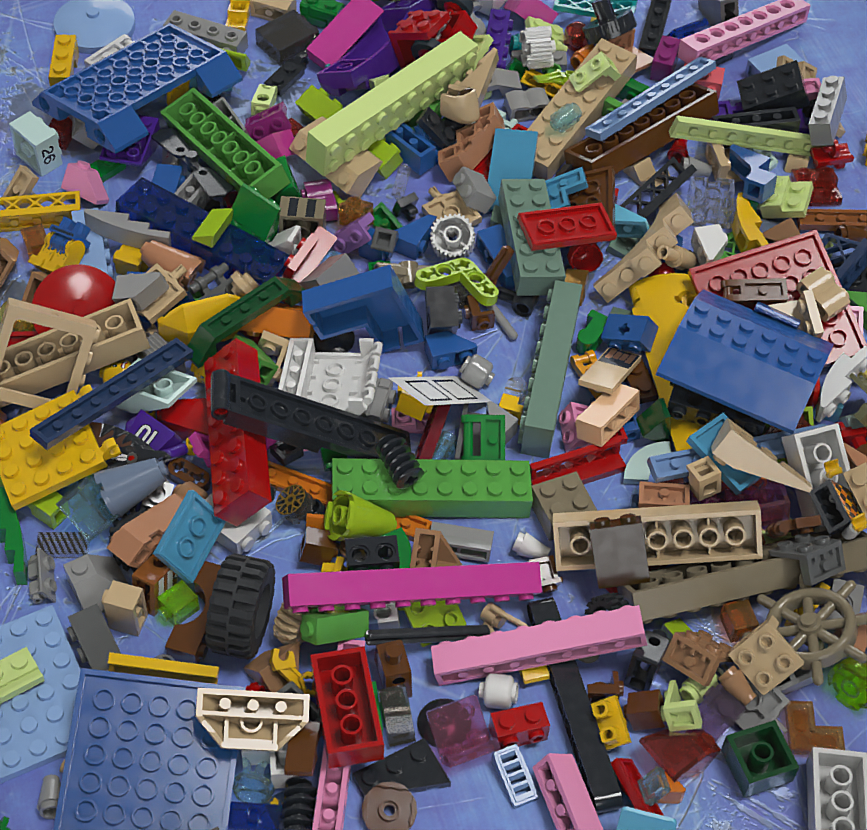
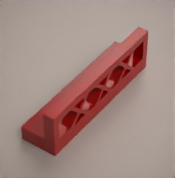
(591, 468)

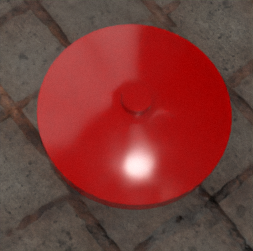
(75, 291)

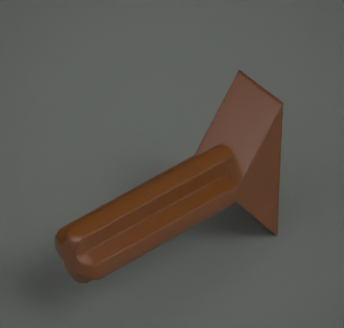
(499, 263)

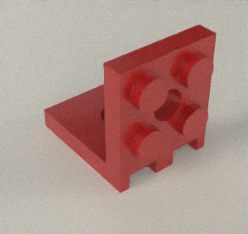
(418, 26)

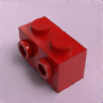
(520, 725)

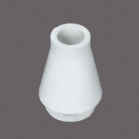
(529, 547)

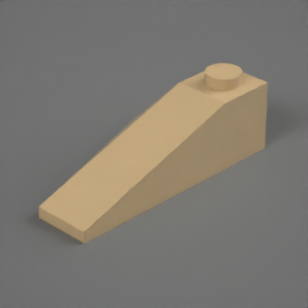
(740, 451)

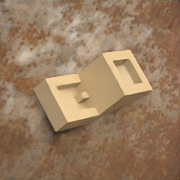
(642, 171)

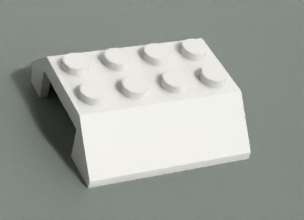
(331, 377)

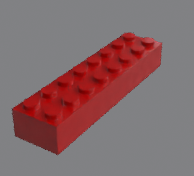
(236, 455)

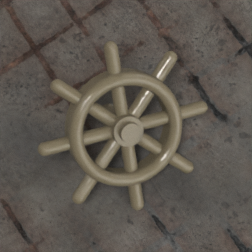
(813, 627)

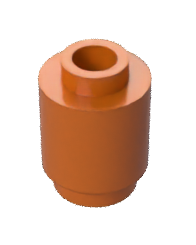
(579, 56)

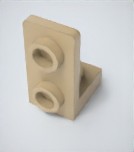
(276, 346)

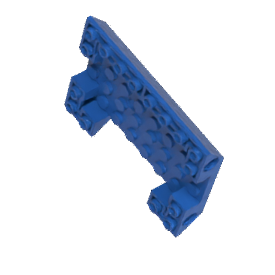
(123, 82)

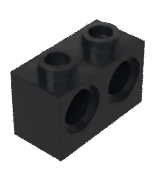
(371, 551)

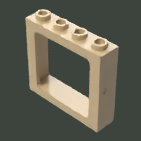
(54, 319)

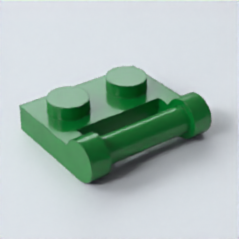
(491, 437)

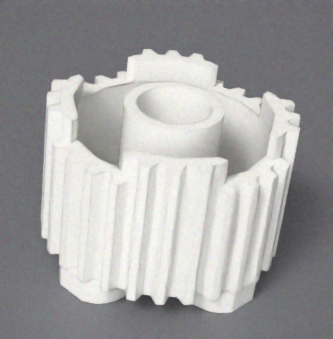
(537, 47)
(449, 227)

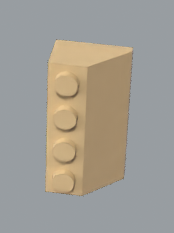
(352, 175)

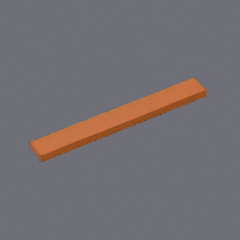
(283, 477)

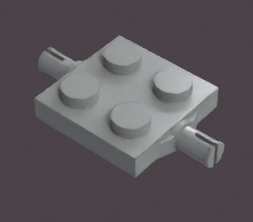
(763, 707)

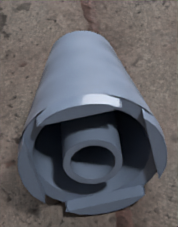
(130, 484)

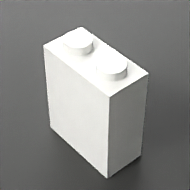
(242, 537)

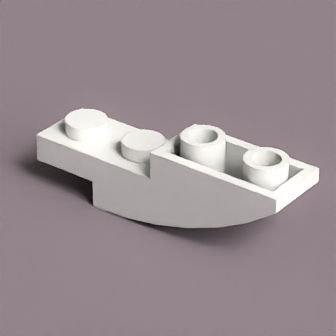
(838, 383)

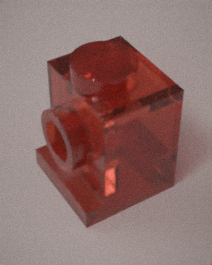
(64, 130)

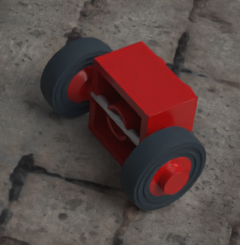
(460, 21)

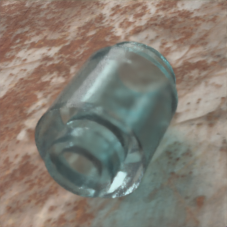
(565, 117)

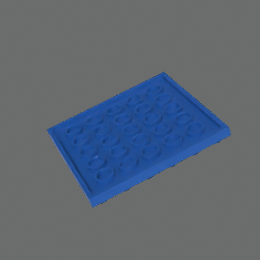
(142, 757)

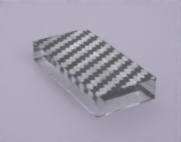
(63, 544)

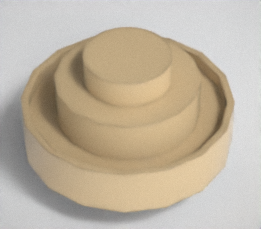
(242, 283)

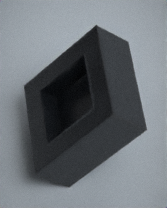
(285, 452)

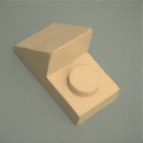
(21, 184)

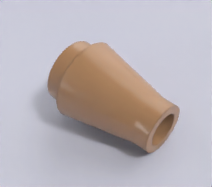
(737, 685)

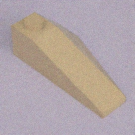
(481, 76)

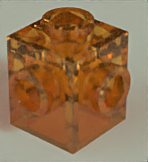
(353, 209)

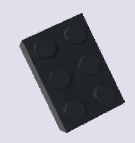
(774, 89)

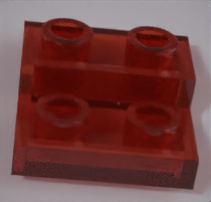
(824, 183)

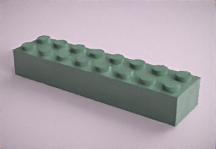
(550, 369)

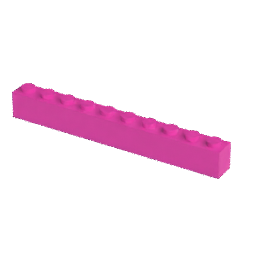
(410, 585)

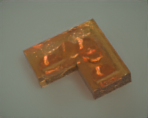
(804, 733)

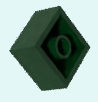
(759, 758)

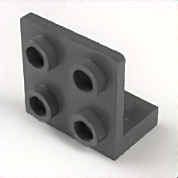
(818, 556)

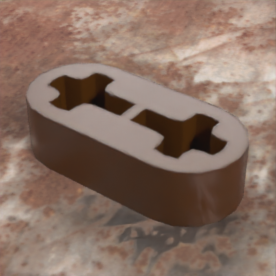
(190, 473)

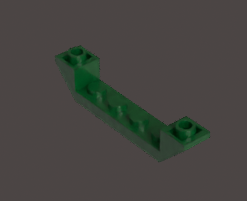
(240, 313)

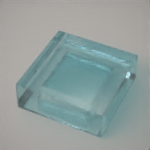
(654, 785)

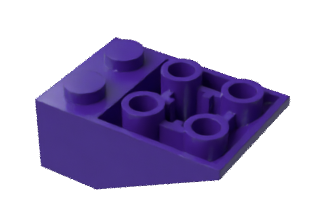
(138, 152)

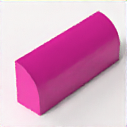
(343, 32)

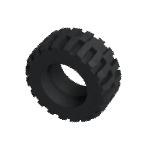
(240, 606)

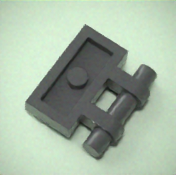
(215, 273)

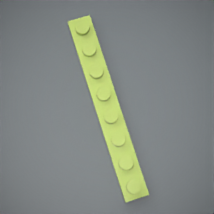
(741, 135)

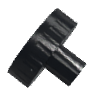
(608, 23)

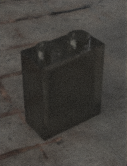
(285, 36)

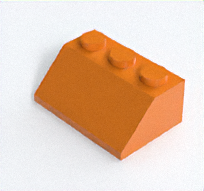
(281, 321)

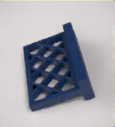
(853, 263)

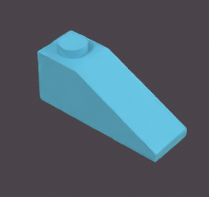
(629, 223)

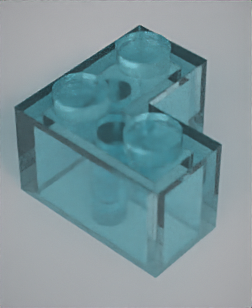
(86, 507)

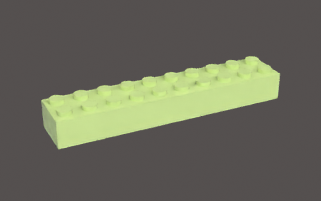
(389, 104)

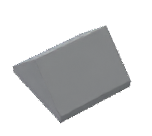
(332, 269)

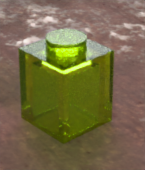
(177, 603)

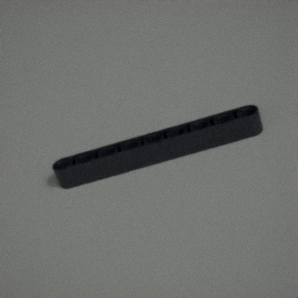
(579, 720)

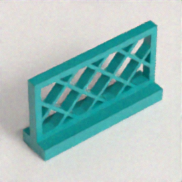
(578, 8)

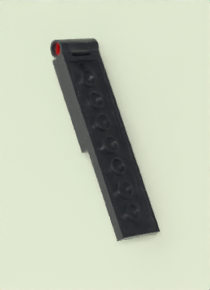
(294, 418)

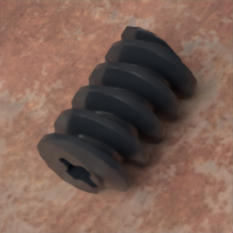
(399, 460)
(298, 804)

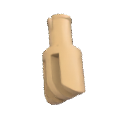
(677, 257)

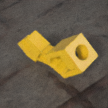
(289, 672)

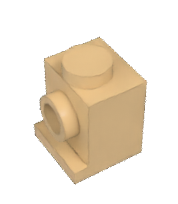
(704, 478)

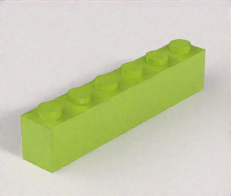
(316, 103)

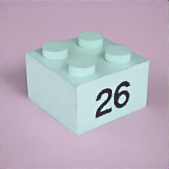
(36, 143)

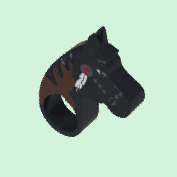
(132, 447)

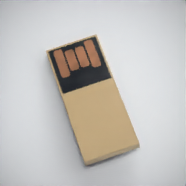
(609, 370)

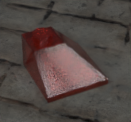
(682, 751)

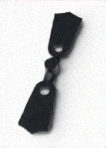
(209, 180)

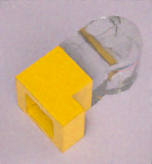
(513, 396)

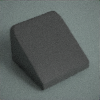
(384, 239)

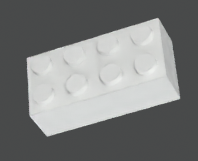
(808, 453)
(836, 789)

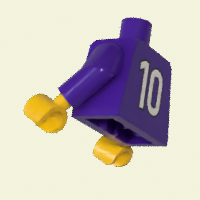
(158, 435)

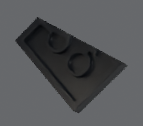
(410, 766)

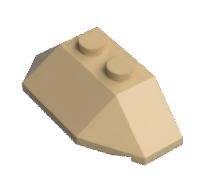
(251, 717)

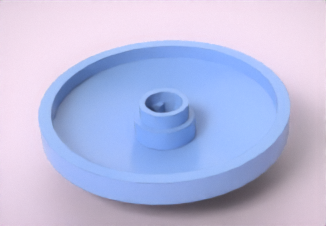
(94, 22)

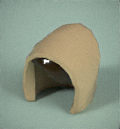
(460, 104)

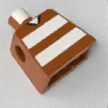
(154, 579)

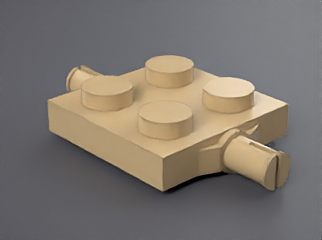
(448, 204)
(167, 299)

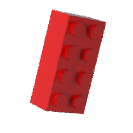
(347, 707)

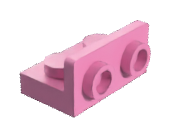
(567, 422)

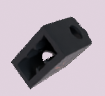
(651, 654)

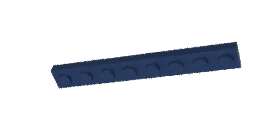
(110, 394)

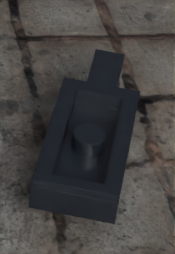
(288, 73)

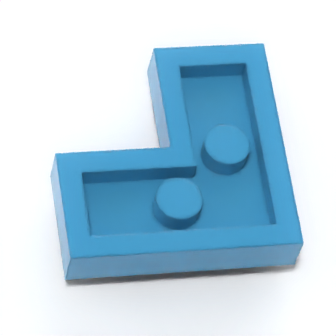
(564, 185)

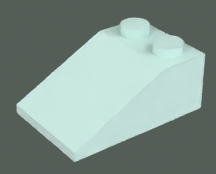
(160, 393)

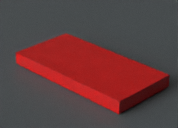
(566, 226)

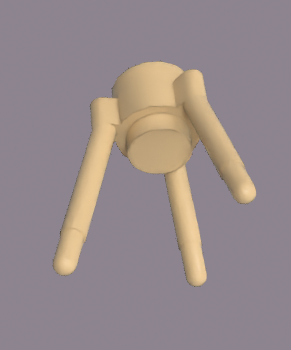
(496, 617)

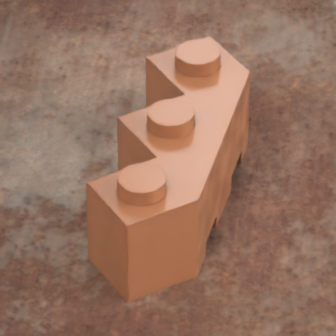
(472, 142)
(141, 535)

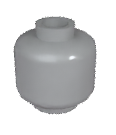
(477, 371)

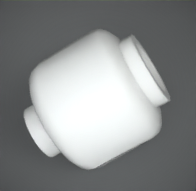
(499, 691)

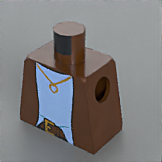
(392, 664)

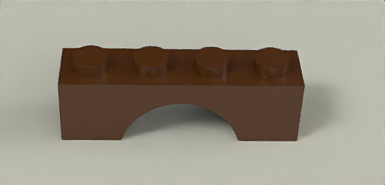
(188, 639)

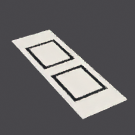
(440, 390)

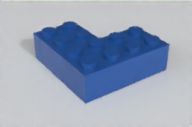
(368, 301)

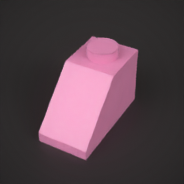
(87, 180)

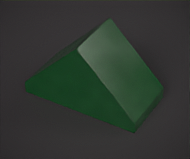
(656, 422)

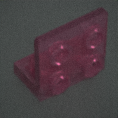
(460, 731)

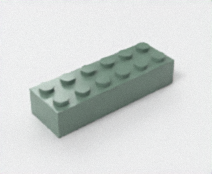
(532, 270)

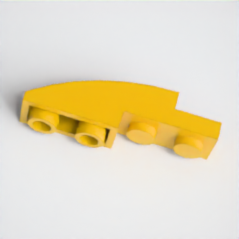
(746, 226)

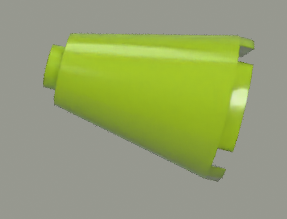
(356, 518)

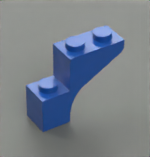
(754, 171)
(411, 242)

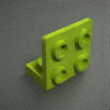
(433, 616)

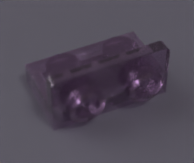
(719, 712)

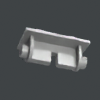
(42, 568)

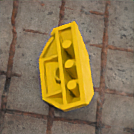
(187, 317)

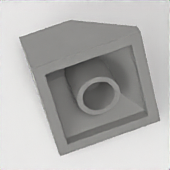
(91, 577)

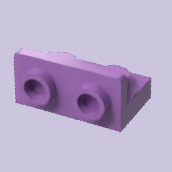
(353, 234)

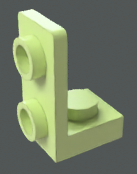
(592, 70)
(679, 714)

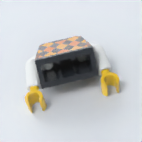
(837, 504)

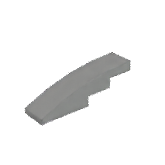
(122, 230)

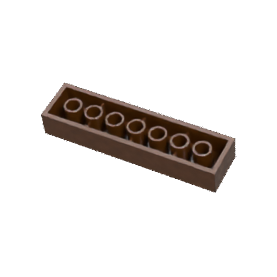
(644, 134)

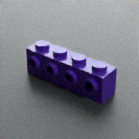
(498, 28)

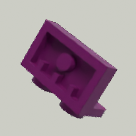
(268, 122)

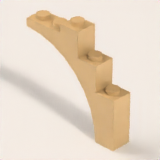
(643, 259)

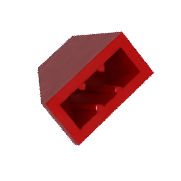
(185, 417)

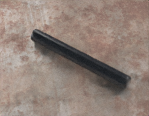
(425, 634)

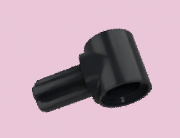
(521, 305)

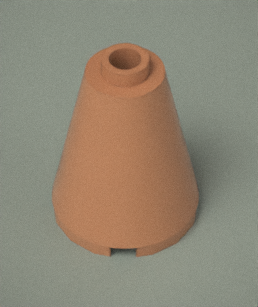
(170, 258)

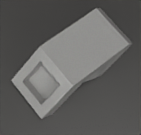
(505, 81)

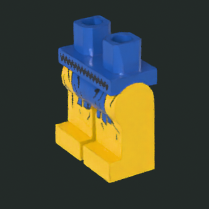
(62, 246)

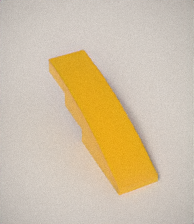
(238, 14)

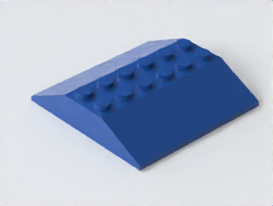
(745, 360)

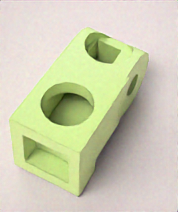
(264, 98)

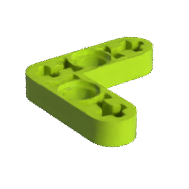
(459, 270)

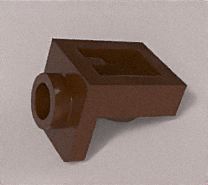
(601, 690)

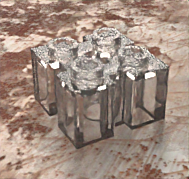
(711, 201)

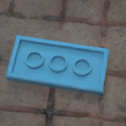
(511, 157)

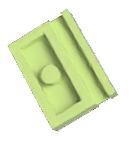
(18, 674)

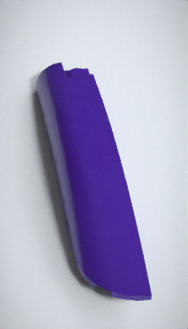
(373, 53)

